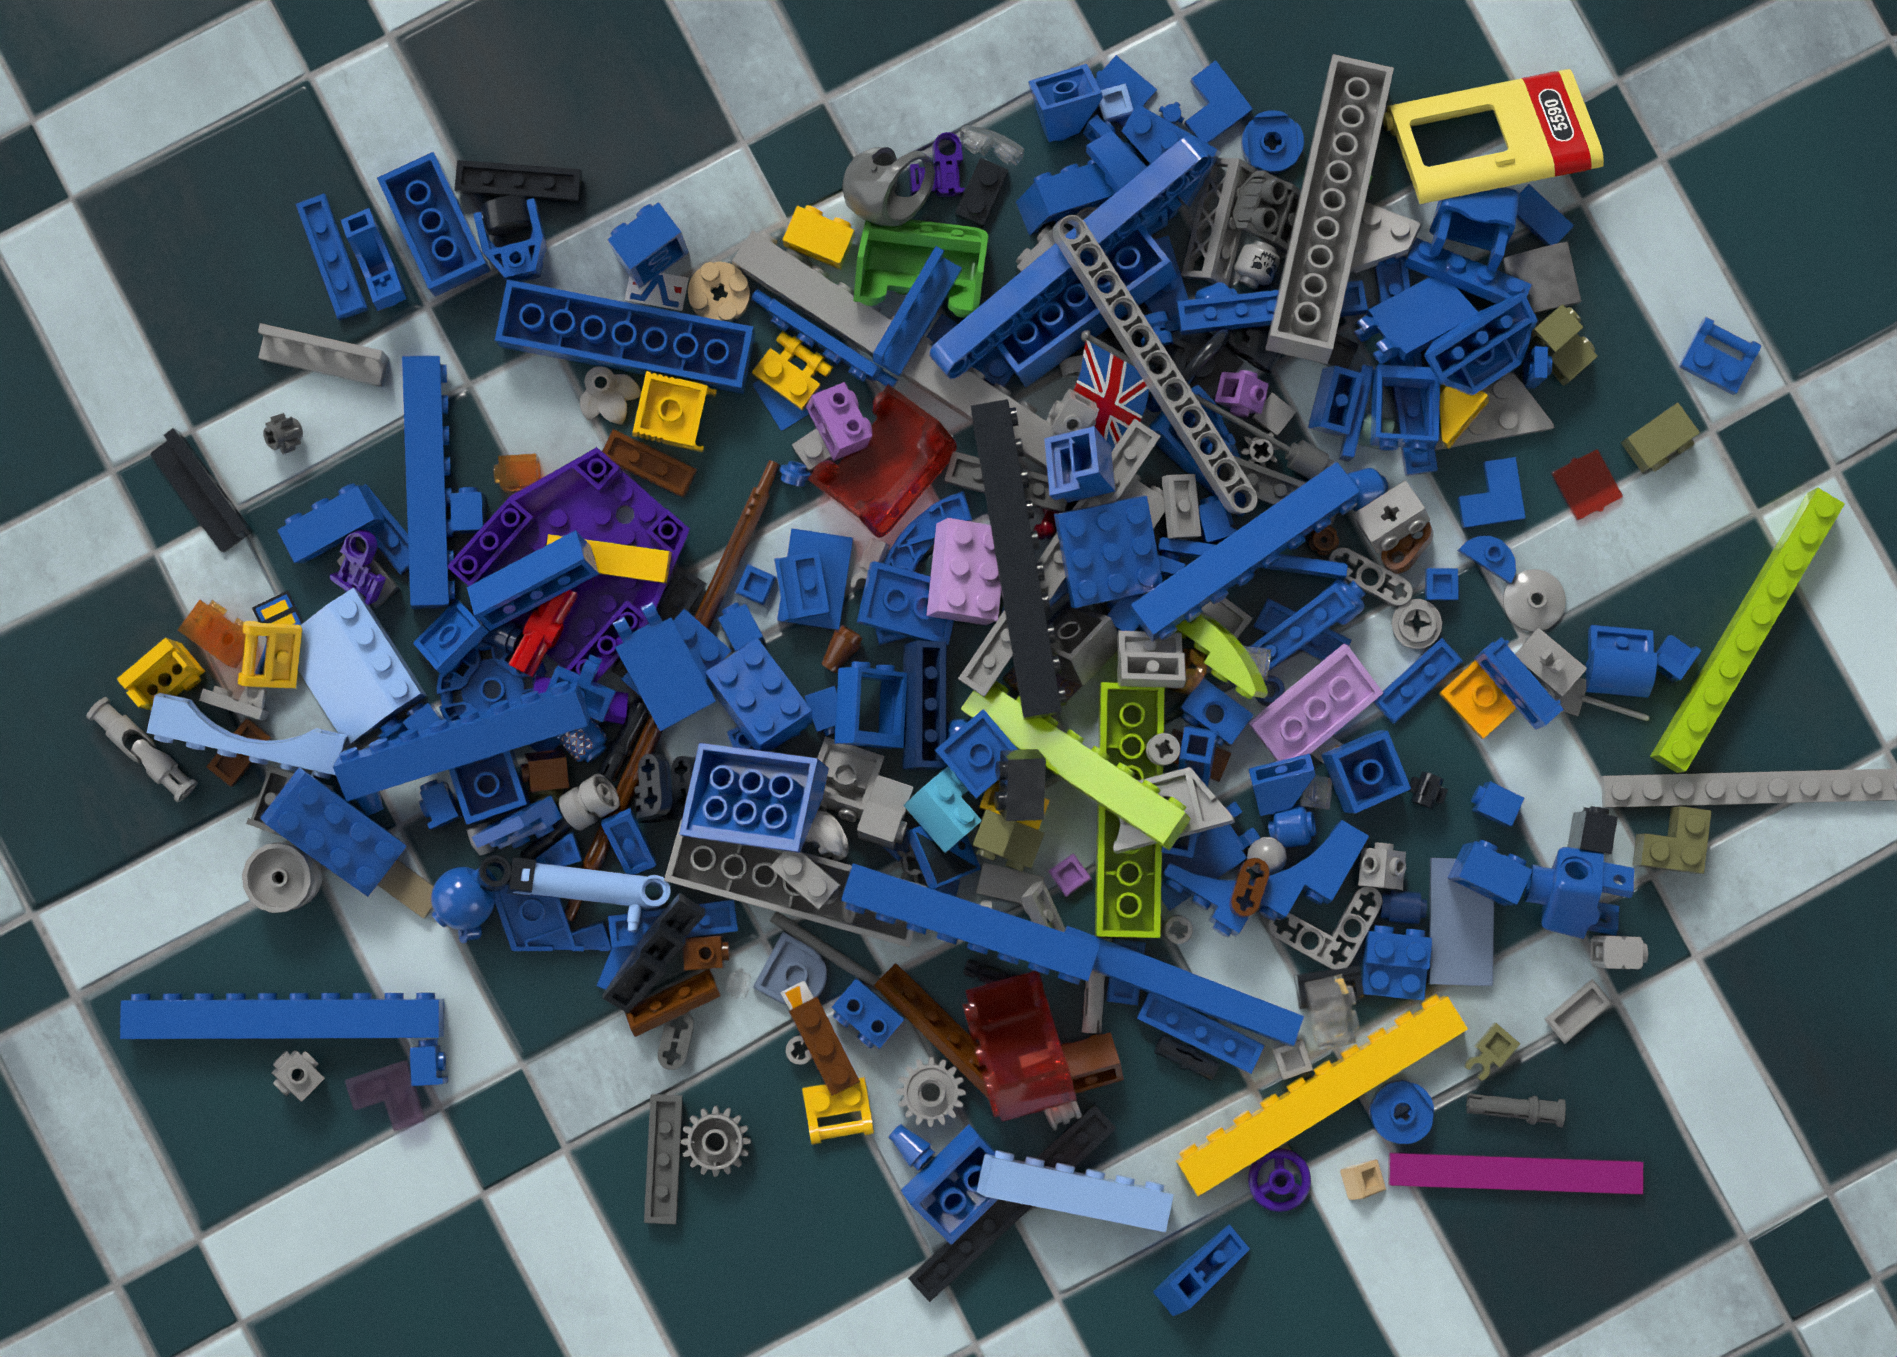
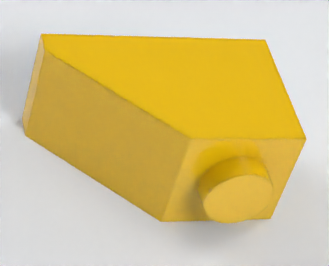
(1458, 412)

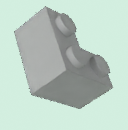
(885, 814)

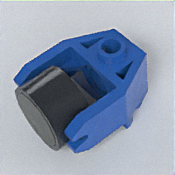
(507, 216)

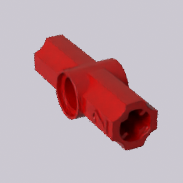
(542, 632)

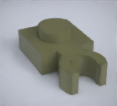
(1495, 1048)

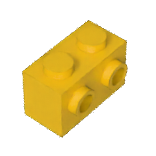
(819, 236)

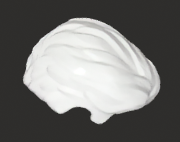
(828, 836)

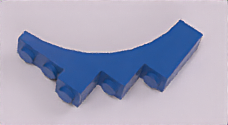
(1317, 875)

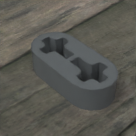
(683, 1042)

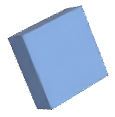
(1115, 103)

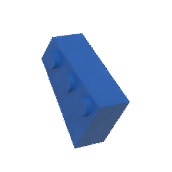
(1155, 135)
(1063, 195)

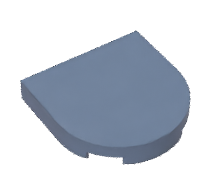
(789, 965)

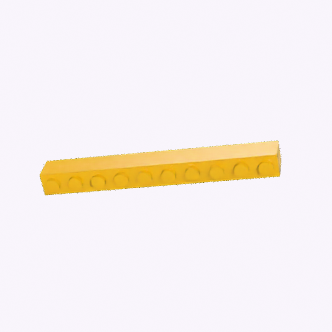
(1321, 1094)

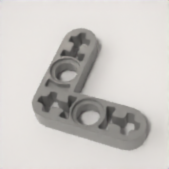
(1325, 941)

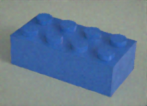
(433, 224)
(333, 832)

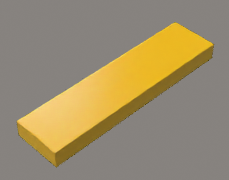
(628, 560)

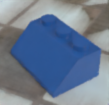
(948, 1186)

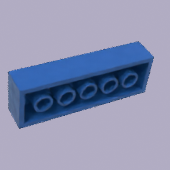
(1058, 326)

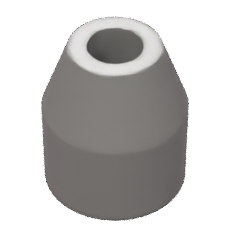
(474, 830)

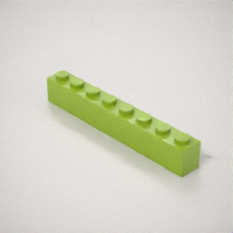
(1085, 768)

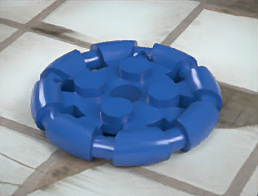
(475, 680)

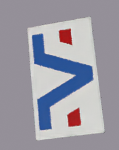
(662, 291)

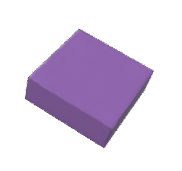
(1069, 874)

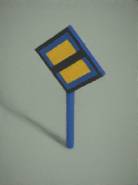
(276, 610)

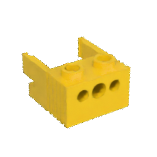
(670, 411)
(155, 668)

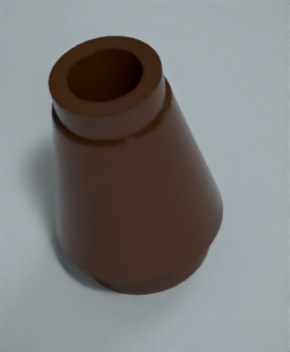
(841, 648)

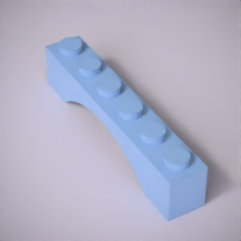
(182, 720)

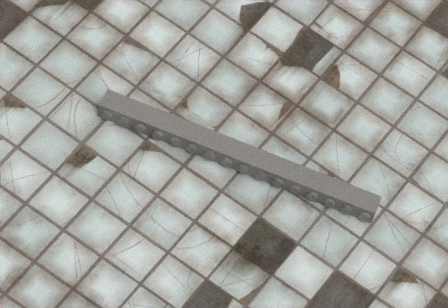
(864, 327)

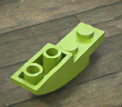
(1225, 655)

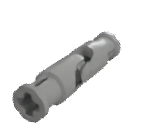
(157, 763)

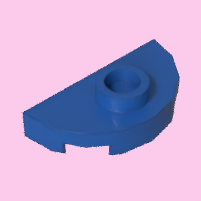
(1491, 555)

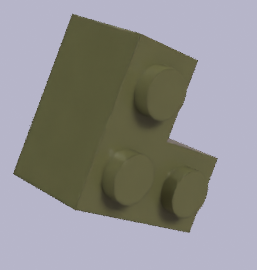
(1568, 350)
(1007, 840)
(1682, 848)

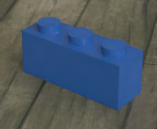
(329, 523)

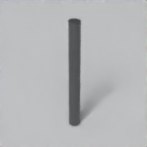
(824, 949)

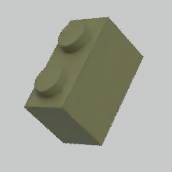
(1661, 437)

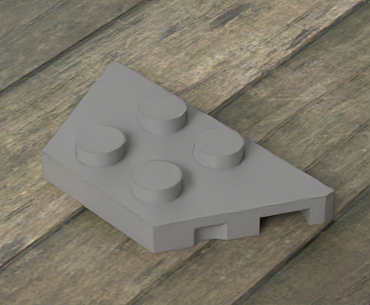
(1508, 414)
(1201, 804)

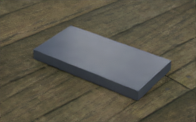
(1459, 929)

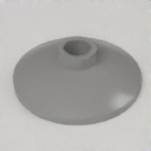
(1523, 611)

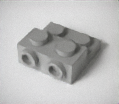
(849, 778)

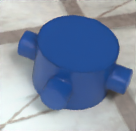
(1172, 113)

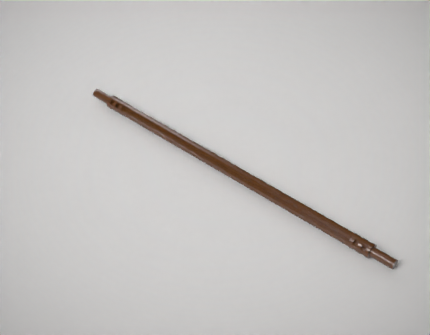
(705, 615)

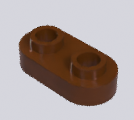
(1408, 548)

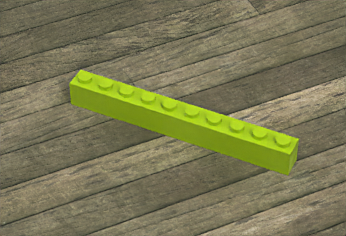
(1747, 630)

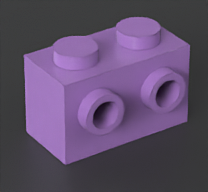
(839, 421)

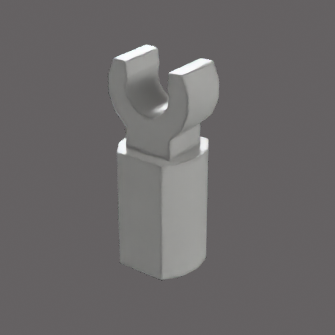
(875, 551)

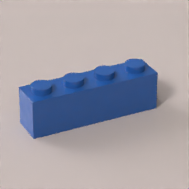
(532, 580)

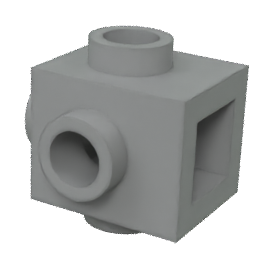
(1072, 413)
(1382, 867)
(305, 1082)

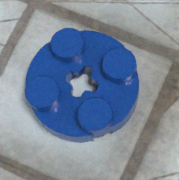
(1283, 129)
(1400, 1130)

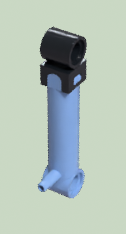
(529, 877)

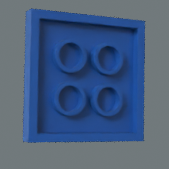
(1108, 551)

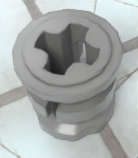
(1062, 1114)

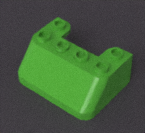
(895, 255)

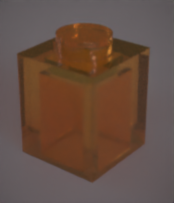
(517, 471)

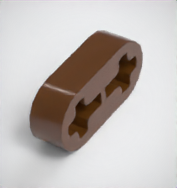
(1241, 886)

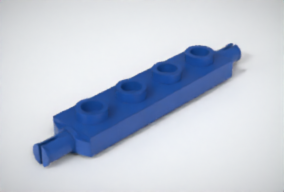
(812, 335)

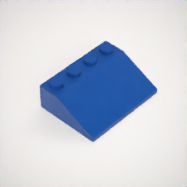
(753, 797)

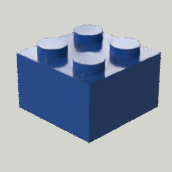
(1366, 771)
(489, 787)
(1490, 873)

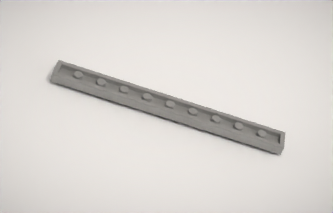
(996, 648)
(1749, 788)

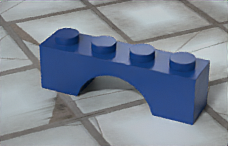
(1197, 753)

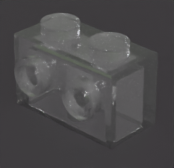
(1331, 1012)

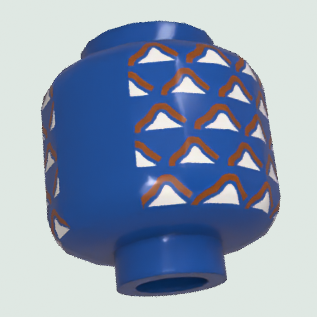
(585, 742)

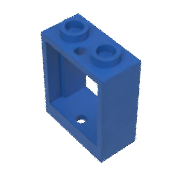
(1405, 377)
(891, 706)

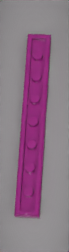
(1515, 1173)

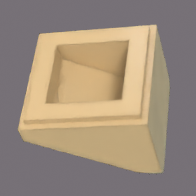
(1363, 1180)

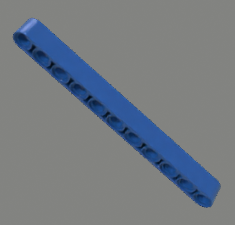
(1052, 272)

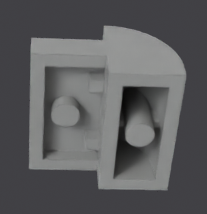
(1148, 662)

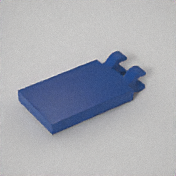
(1414, 318)
(662, 669)
(1216, 854)

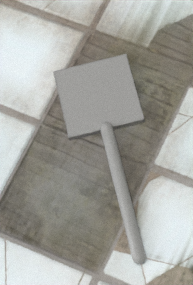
(1573, 699)

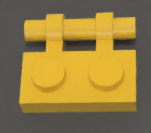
(787, 378)

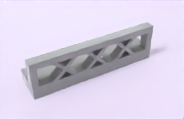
(1222, 245)
(322, 355)

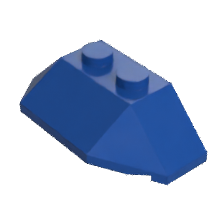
(1483, 346)

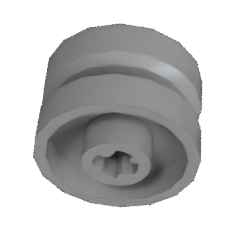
(265, 884)

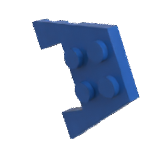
(540, 920)

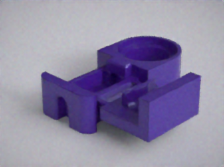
(945, 174)
(354, 567)

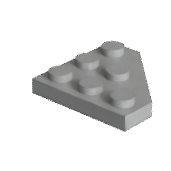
(1382, 237)

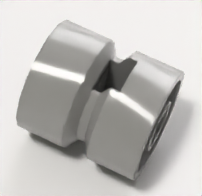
(588, 802)

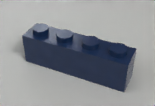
(924, 704)

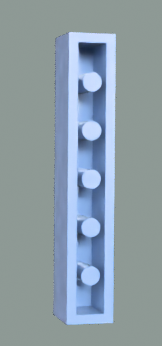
(1075, 1192)

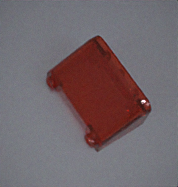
(893, 470)

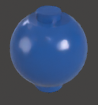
(461, 900)

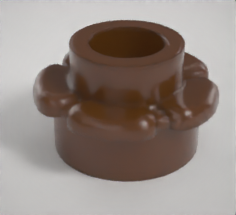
(1324, 548)

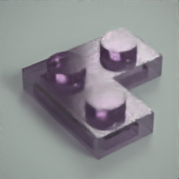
(392, 1086)

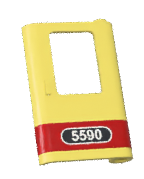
(1540, 122)

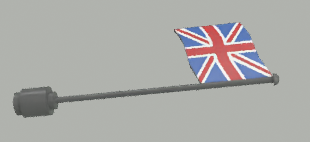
(1122, 395)

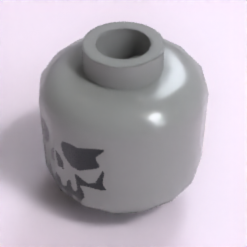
(1257, 264)

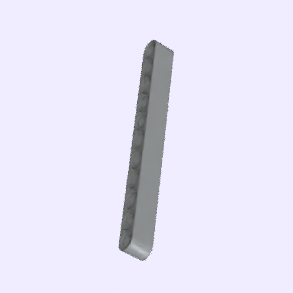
(1154, 349)

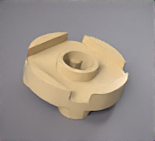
(712, 276)

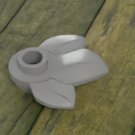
(611, 398)

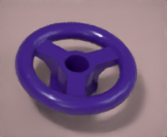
(1289, 1186)

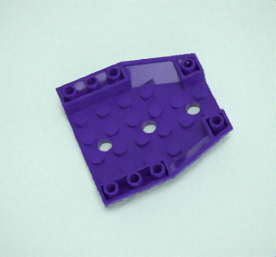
(583, 499)

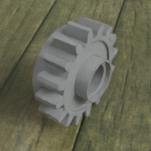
(930, 1108)
(705, 1155)

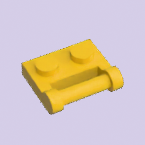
(280, 655)
(821, 1104)

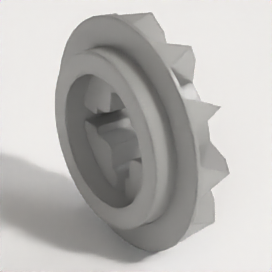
(1426, 613)

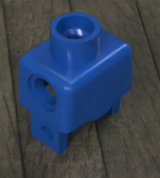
(1477, 220)
(1573, 892)

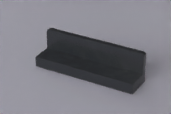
(200, 491)

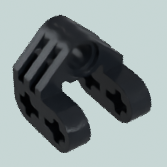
(654, 795)

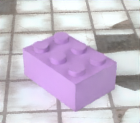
(964, 573)

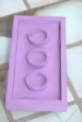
(1316, 706)

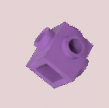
(1241, 393)

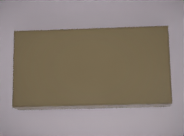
(408, 888)

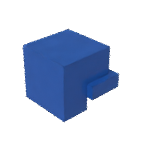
(1079, 465)

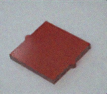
(1587, 485)

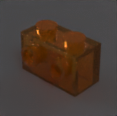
(215, 632)

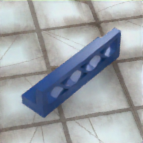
(916, 312)

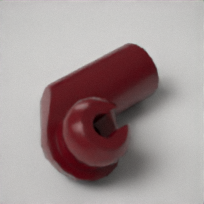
(1047, 527)

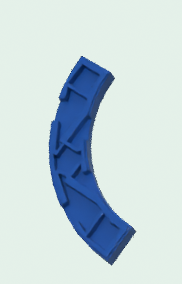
(917, 540)

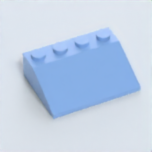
(355, 667)

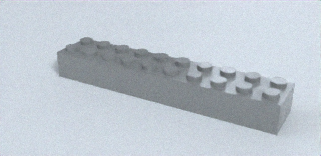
(1329, 209)

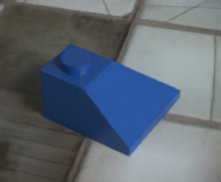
(1065, 101)

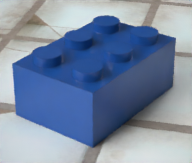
(648, 244)
(759, 697)

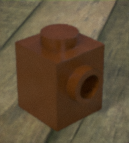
(545, 770)
(705, 953)

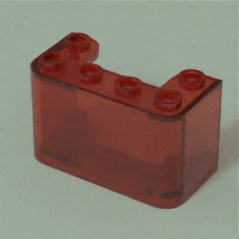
(1018, 1046)

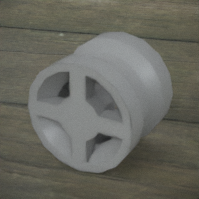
(1157, 748)

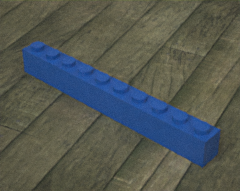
(281, 1018)

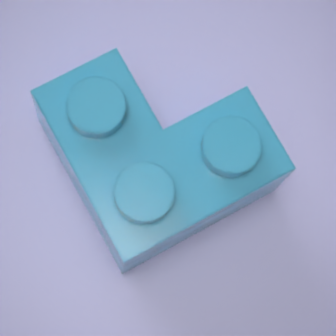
(943, 810)

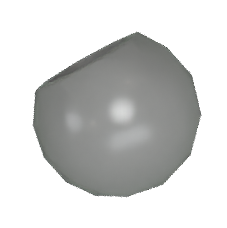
(1269, 851)

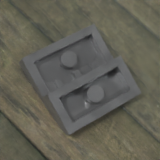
(1551, 276)

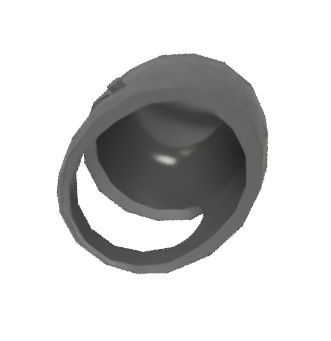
(872, 182)

